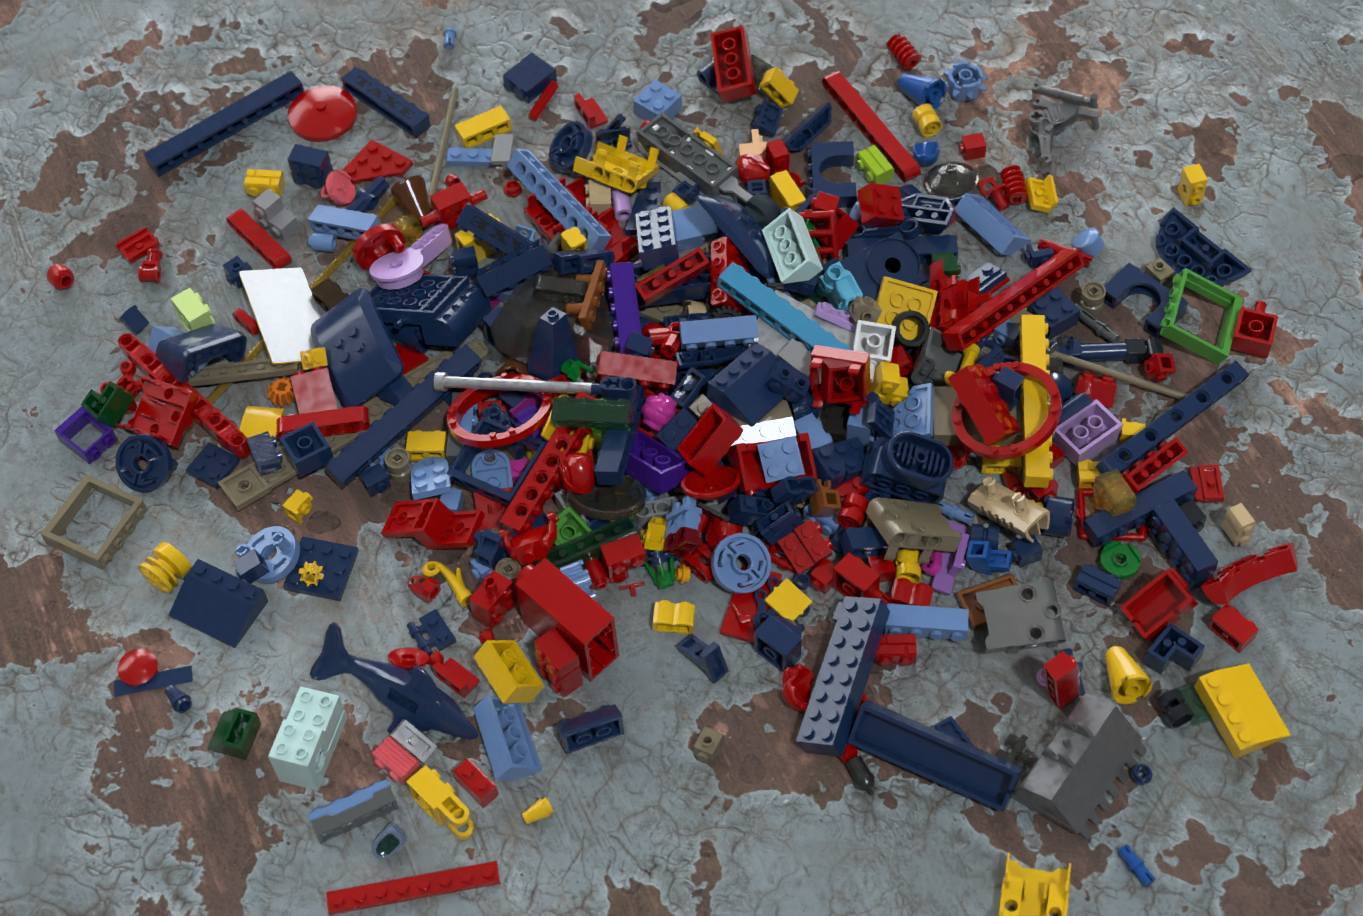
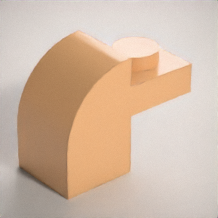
(756, 146)

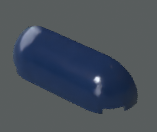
(809, 128)

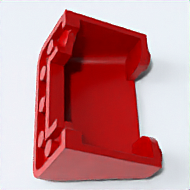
(747, 462)

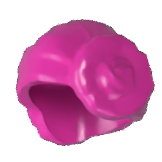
(658, 411)

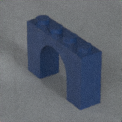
(828, 155)
(1132, 281)

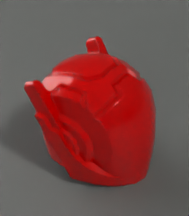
(752, 168)
(577, 471)
(718, 530)

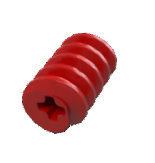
(903, 51)
(1016, 188)

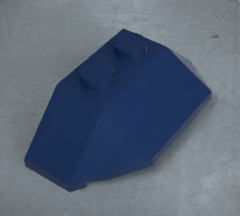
(930, 212)

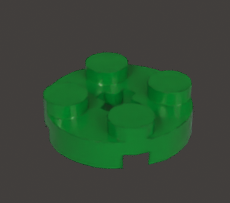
(1123, 551)

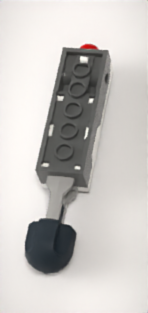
(698, 163)

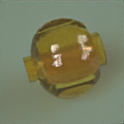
(410, 227)

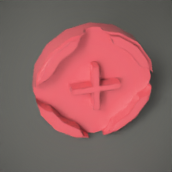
(338, 188)

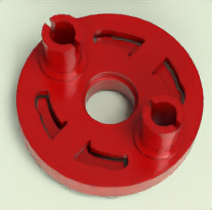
(377, 243)

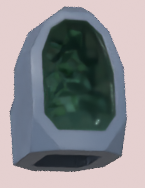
(389, 841)

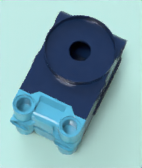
(863, 272)

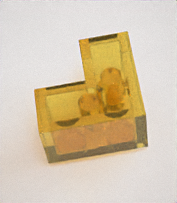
(1112, 494)

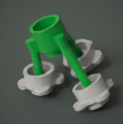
(573, 373)

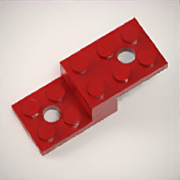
(433, 524)

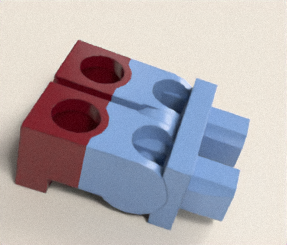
(683, 527)

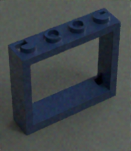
(467, 454)

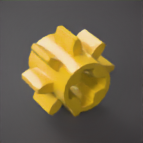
(310, 578)

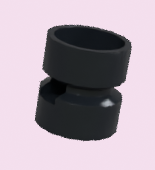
(1174, 707)

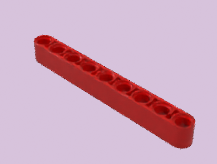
(871, 126)

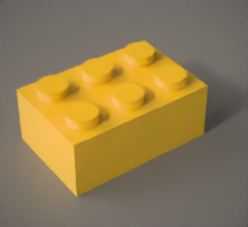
(508, 671)

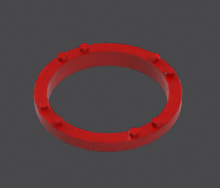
(1031, 373)
(472, 396)

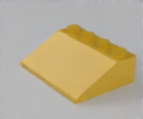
(1241, 709)

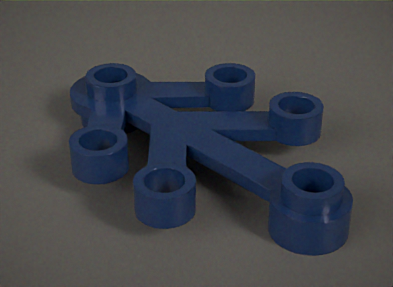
(762, 613)

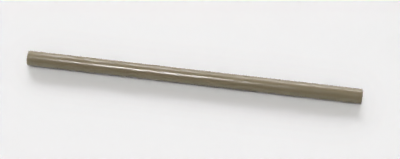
(443, 142)
(1120, 376)

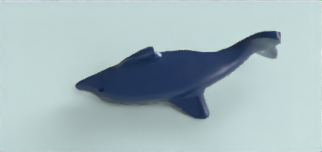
(404, 692)

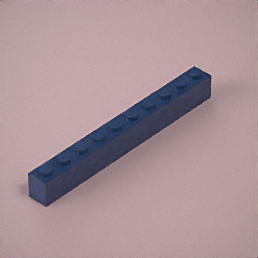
(224, 124)
(399, 419)

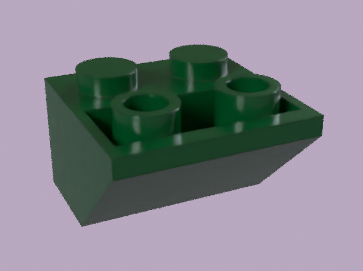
(235, 733)

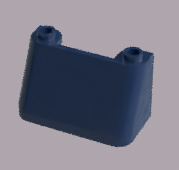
(187, 350)

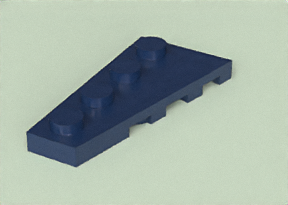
(647, 200)

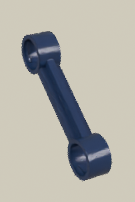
(889, 231)

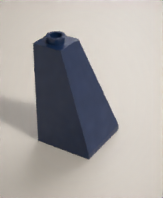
(551, 345)

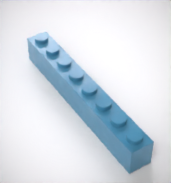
(774, 309)

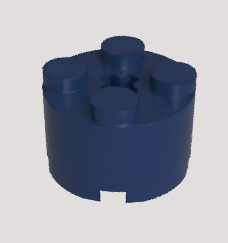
(1061, 514)

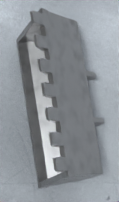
(1081, 765)

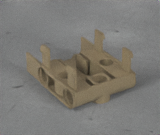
(911, 526)

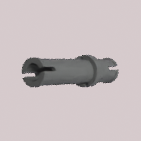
(1102, 329)

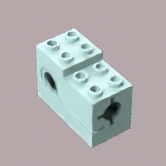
(308, 738)

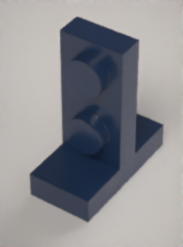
(706, 656)

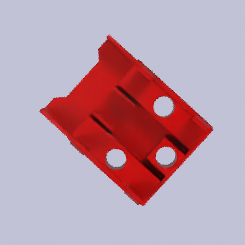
(543, 218)
(624, 246)
(954, 298)
(163, 411)

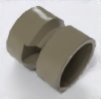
(1092, 297)
(398, 464)
(509, 568)

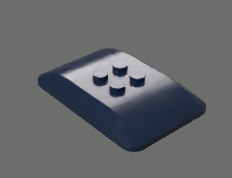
(741, 230)
(357, 349)

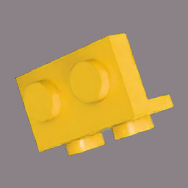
(1042, 193)

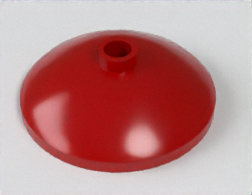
(716, 485)

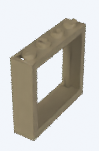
(71, 507)

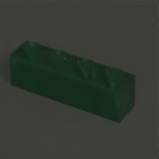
(592, 413)

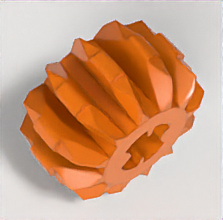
(281, 392)

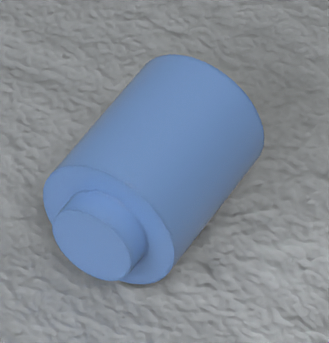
(323, 242)

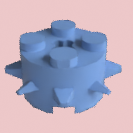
(965, 81)

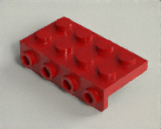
(722, 255)

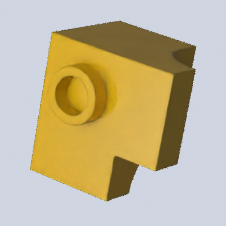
(655, 534)

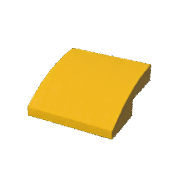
(259, 420)

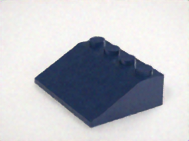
(742, 388)
(217, 603)

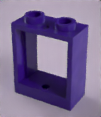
(77, 422)

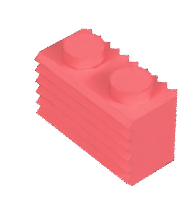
(395, 760)

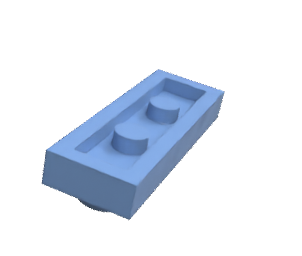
(469, 157)

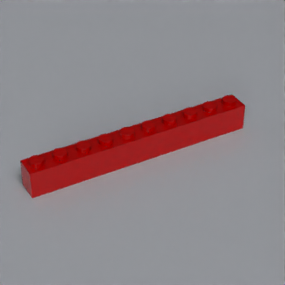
(1012, 300)

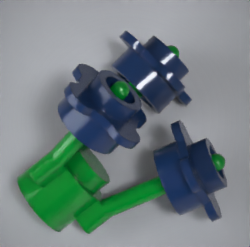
(664, 578)

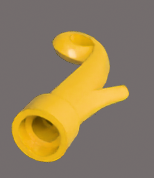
(969, 357)
(454, 581)

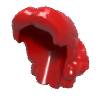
(797, 686)

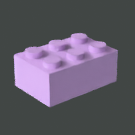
(1087, 432)

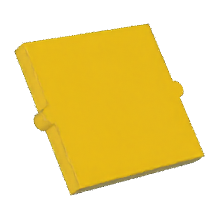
(788, 600)

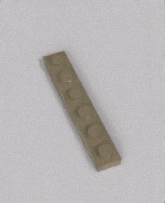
(241, 371)

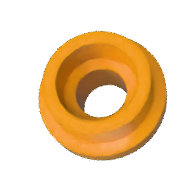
(682, 574)

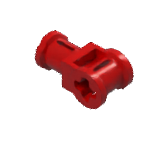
(151, 269)

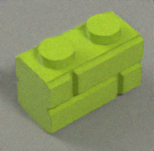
(874, 165)

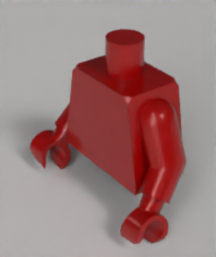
(531, 544)

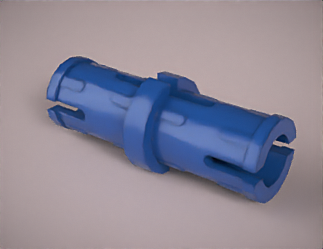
(1136, 865)

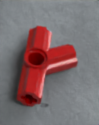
(668, 339)

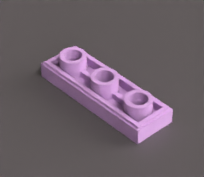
(840, 318)

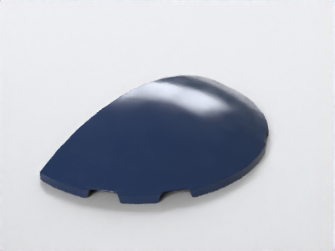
(1185, 247)

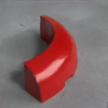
(1249, 572)

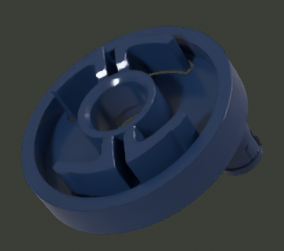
(568, 144)
(158, 465)

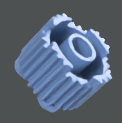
(578, 576)

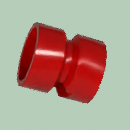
(853, 511)

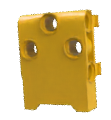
(618, 167)
(1034, 891)

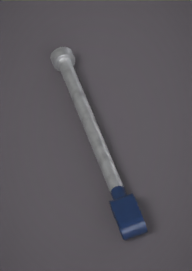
(609, 387)

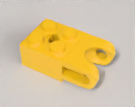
(440, 802)

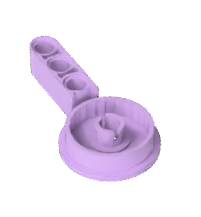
(406, 268)

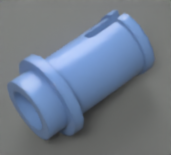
(450, 35)

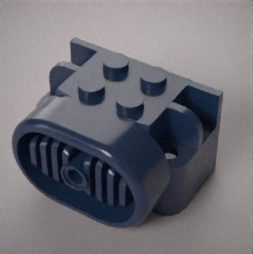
(908, 467)

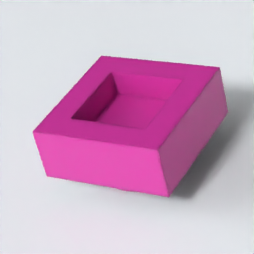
(518, 468)

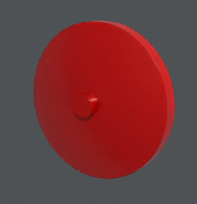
(322, 113)

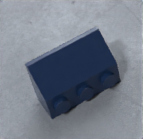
(590, 728)

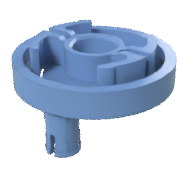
(269, 541)
(729, 575)

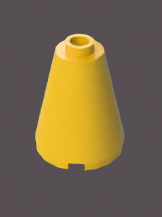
(1126, 676)

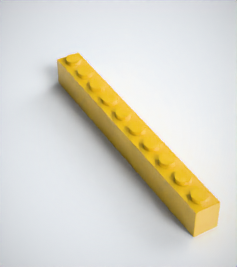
(1034, 400)

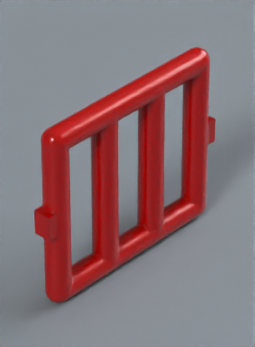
(832, 232)
(1081, 516)

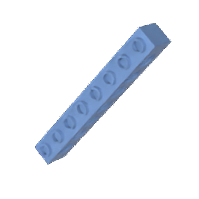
(557, 198)

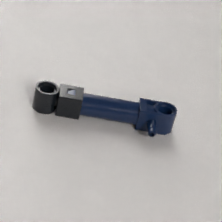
(1132, 350)

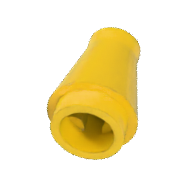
(539, 810)

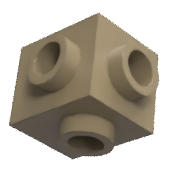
(865, 309)

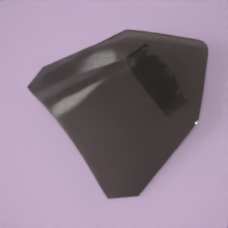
(519, 317)

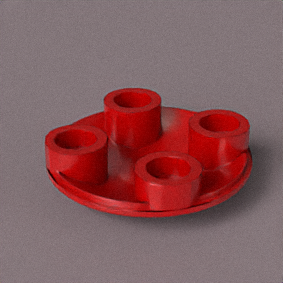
(137, 667)

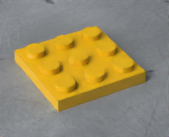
(900, 296)

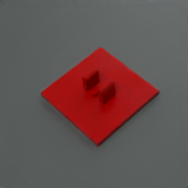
(492, 509)

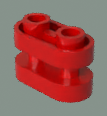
(699, 563)

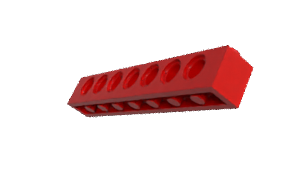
(542, 470)

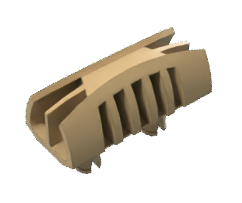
(1009, 509)

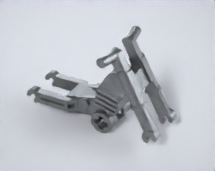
(1057, 117)

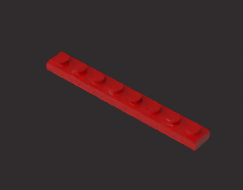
(413, 888)

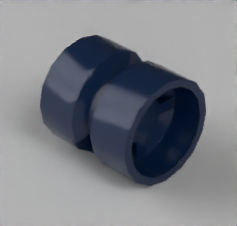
(990, 534)

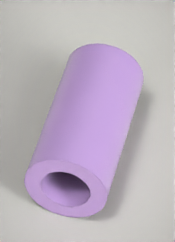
(621, 204)

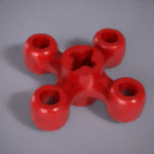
(127, 381)

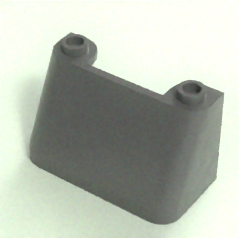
(936, 360)

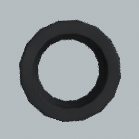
(924, 326)

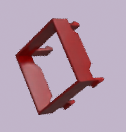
(857, 359)

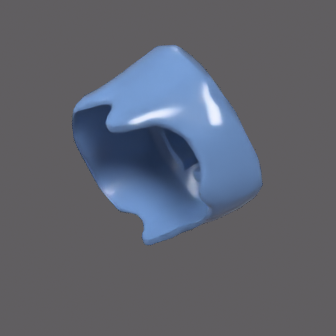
(1089, 241)

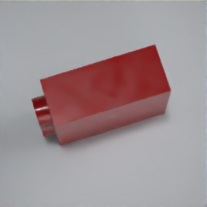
(555, 601)

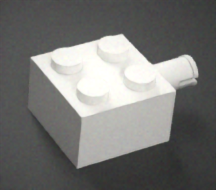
(876, 340)

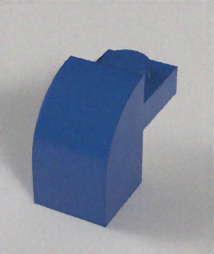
(985, 560)

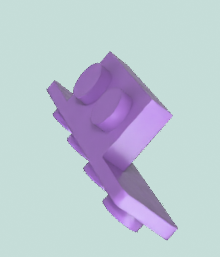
(951, 562)

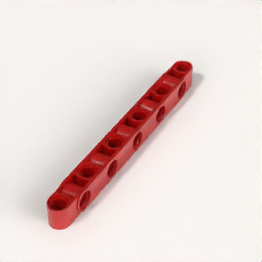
(204, 412)

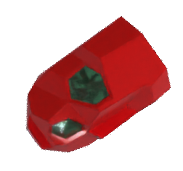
(424, 588)

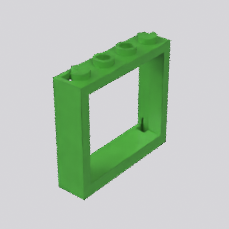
(1213, 292)

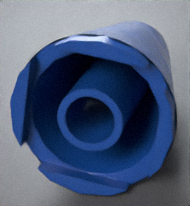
(923, 89)

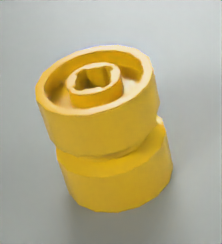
(927, 120)
(907, 565)

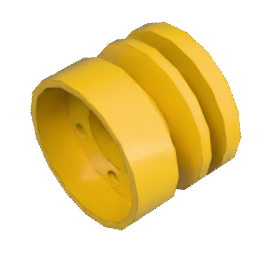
(165, 567)

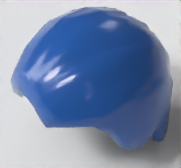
(926, 153)

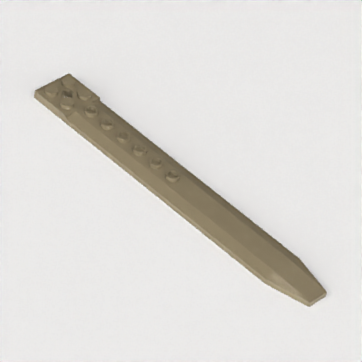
(262, 485)

